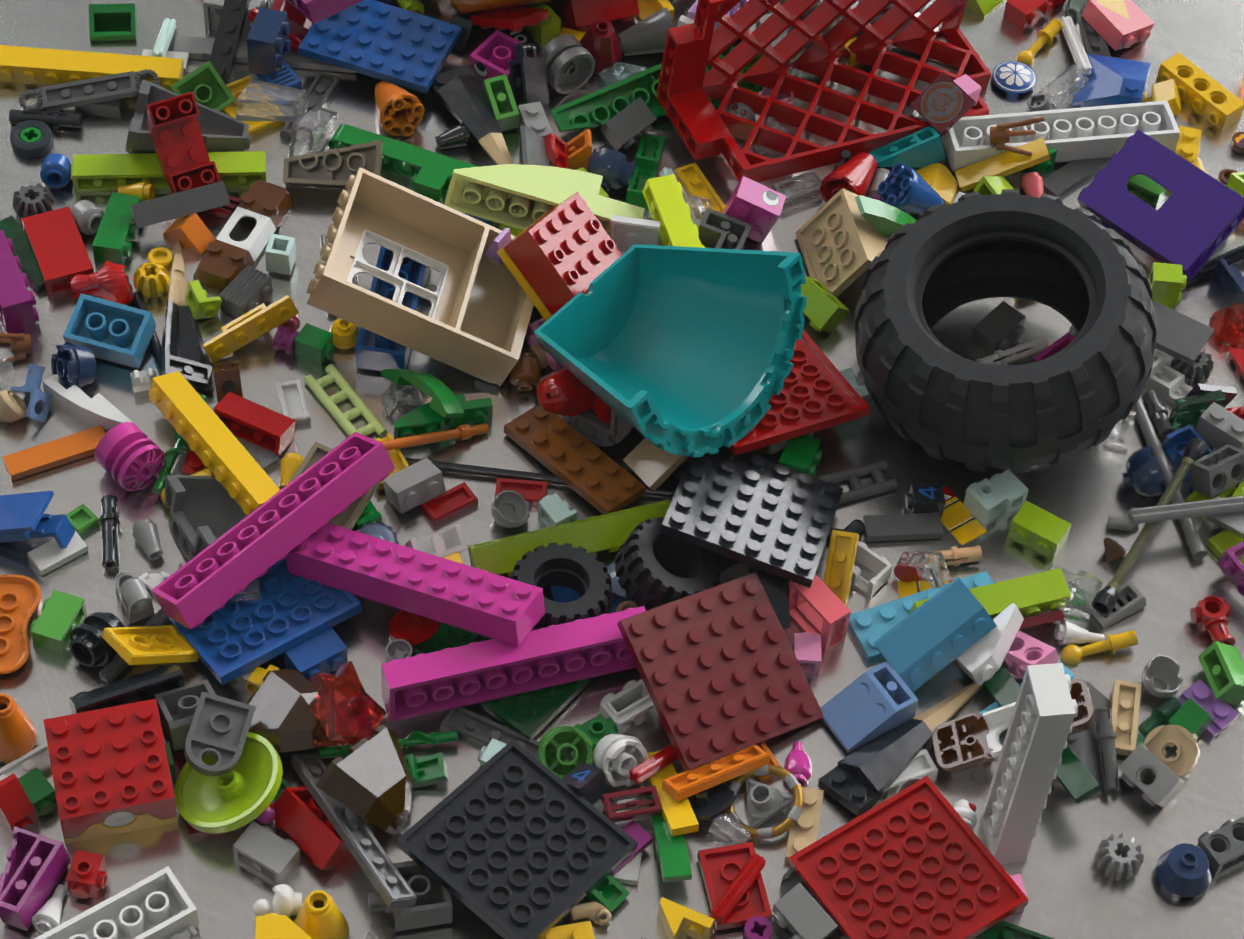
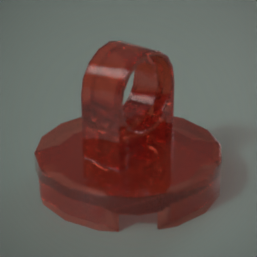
(1229, 326)

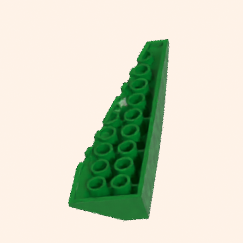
(603, 104)

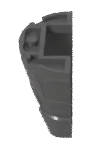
(218, 130)

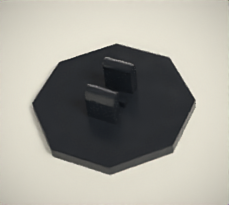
(712, 802)

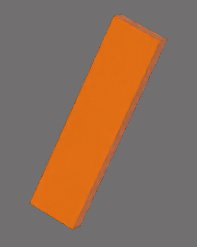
(53, 453)
(715, 772)

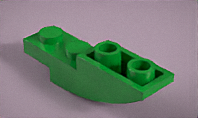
(426, 420)

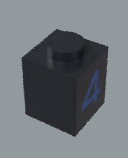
(925, 498)
(587, 781)

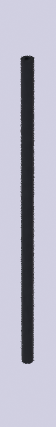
(522, 475)

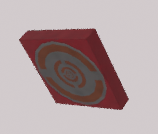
(942, 103)

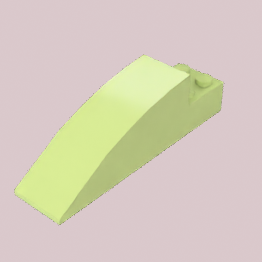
(523, 193)

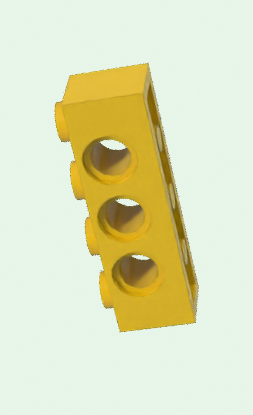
(1202, 92)

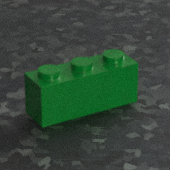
(116, 230)

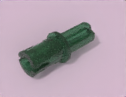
(1160, 716)

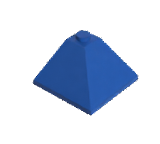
(1113, 82)

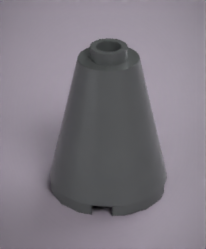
(647, 35)

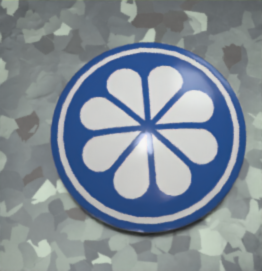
(1014, 78)

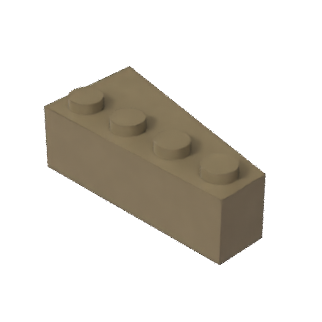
(333, 166)

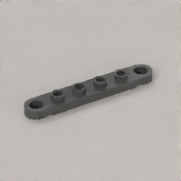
(87, 91)

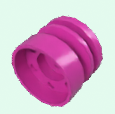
(129, 456)

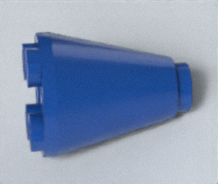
(908, 190)

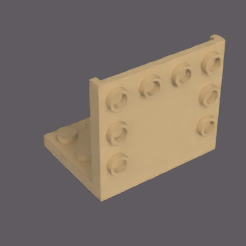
(839, 243)

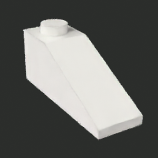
(989, 652)

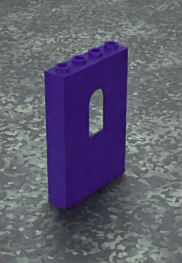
(1189, 222)

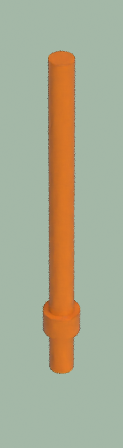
(461, 432)

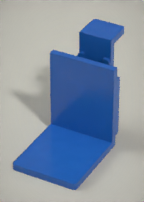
(24, 518)

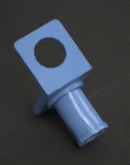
(32, 389)

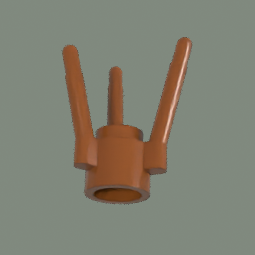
(1001, 135)
(19, 343)

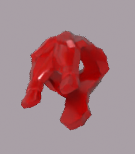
(108, 284)

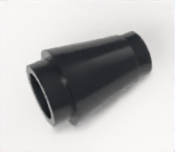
(453, 138)

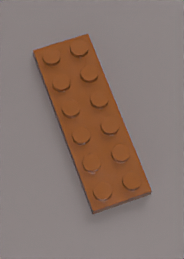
(574, 460)

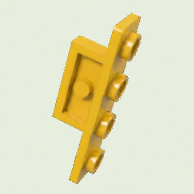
(249, 327)

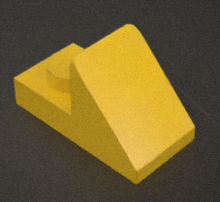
(680, 918)

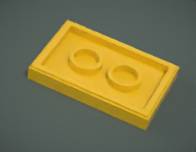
(255, 127)
(150, 645)

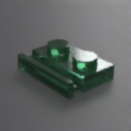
(1190, 408)

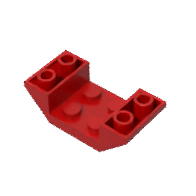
(180, 143)

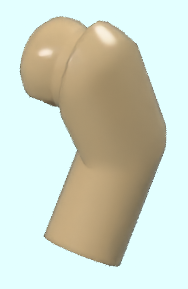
(593, 911)

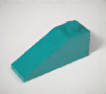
(912, 150)

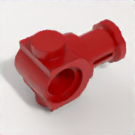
(1212, 619)

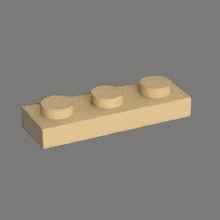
(1125, 715)
(806, 828)

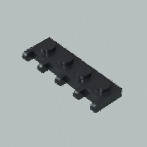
(227, 37)

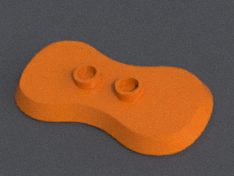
(17, 603)

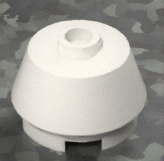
(617, 756)

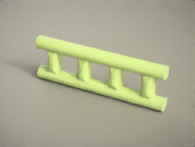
(347, 392)

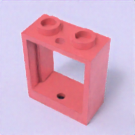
(819, 612)

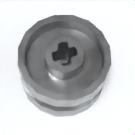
(567, 63)

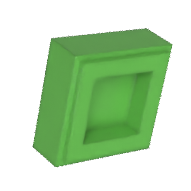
(83, 519)

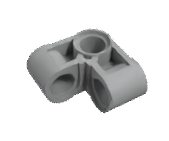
(133, 597)

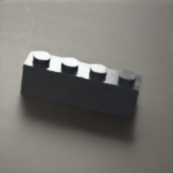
(130, 690)

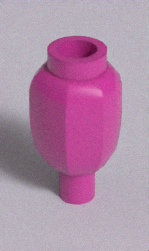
(799, 763)

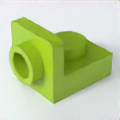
(199, 303)

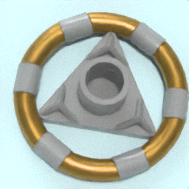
(766, 802)

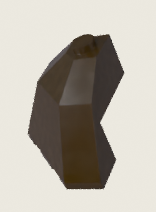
(288, 712)
(373, 781)

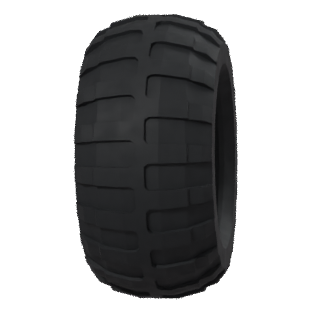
(1011, 250)

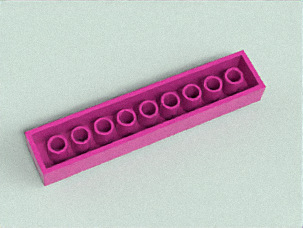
(273, 530)
(419, 583)
(500, 669)

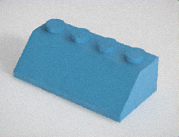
(935, 634)

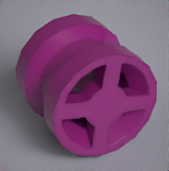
(285, 340)
(760, 924)

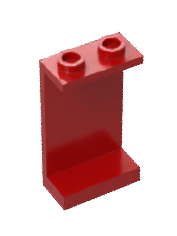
(57, 248)

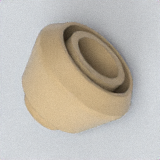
(11, 407)

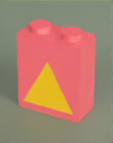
(1118, 22)

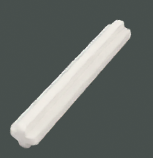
(1075, 45)

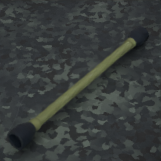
(1107, 597)

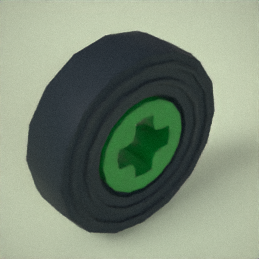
(40, 143)

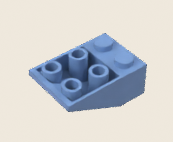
(869, 707)

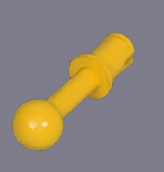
(1044, 37)
(1073, 654)

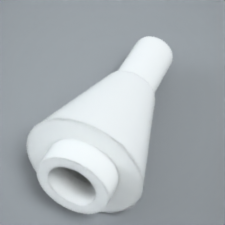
(1069, 633)
(50, 913)

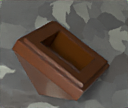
(1114, 550)

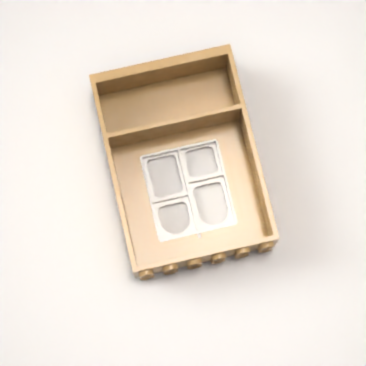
(478, 306)

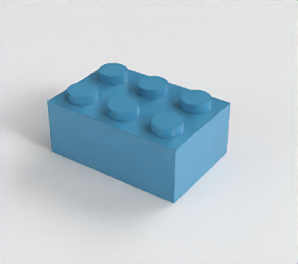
(111, 330)

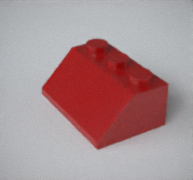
(584, 12)
(309, 828)

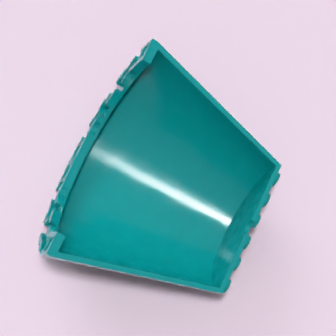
(684, 340)

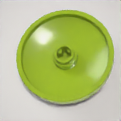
(234, 798)

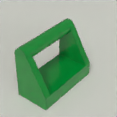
(112, 11)

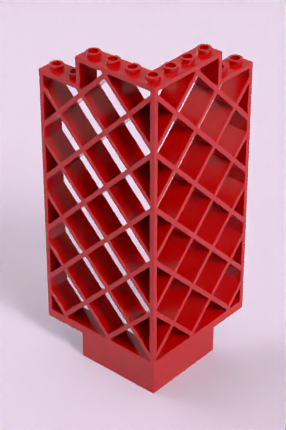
(710, 132)

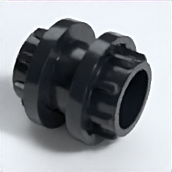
(87, 641)

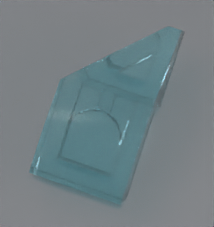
(619, 72)

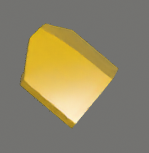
(940, 180)

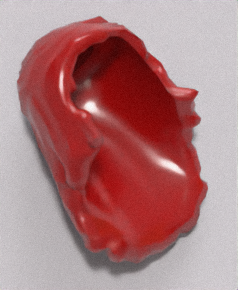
(567, 394)

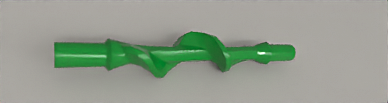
(170, 458)
(412, 739)

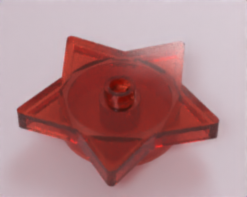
(345, 707)

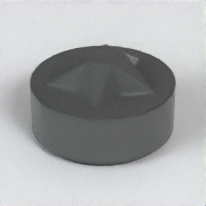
(1039, 102)

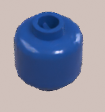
(56, 170)

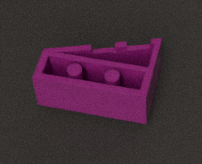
(30, 876)

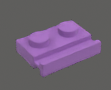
(1220, 710)

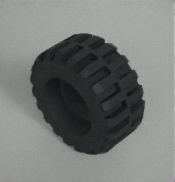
(569, 568)
(648, 581)

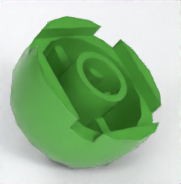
(564, 749)

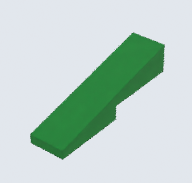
(647, 167)

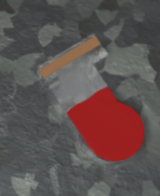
(922, 567)

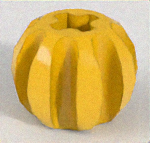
(151, 280)

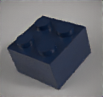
(268, 42)

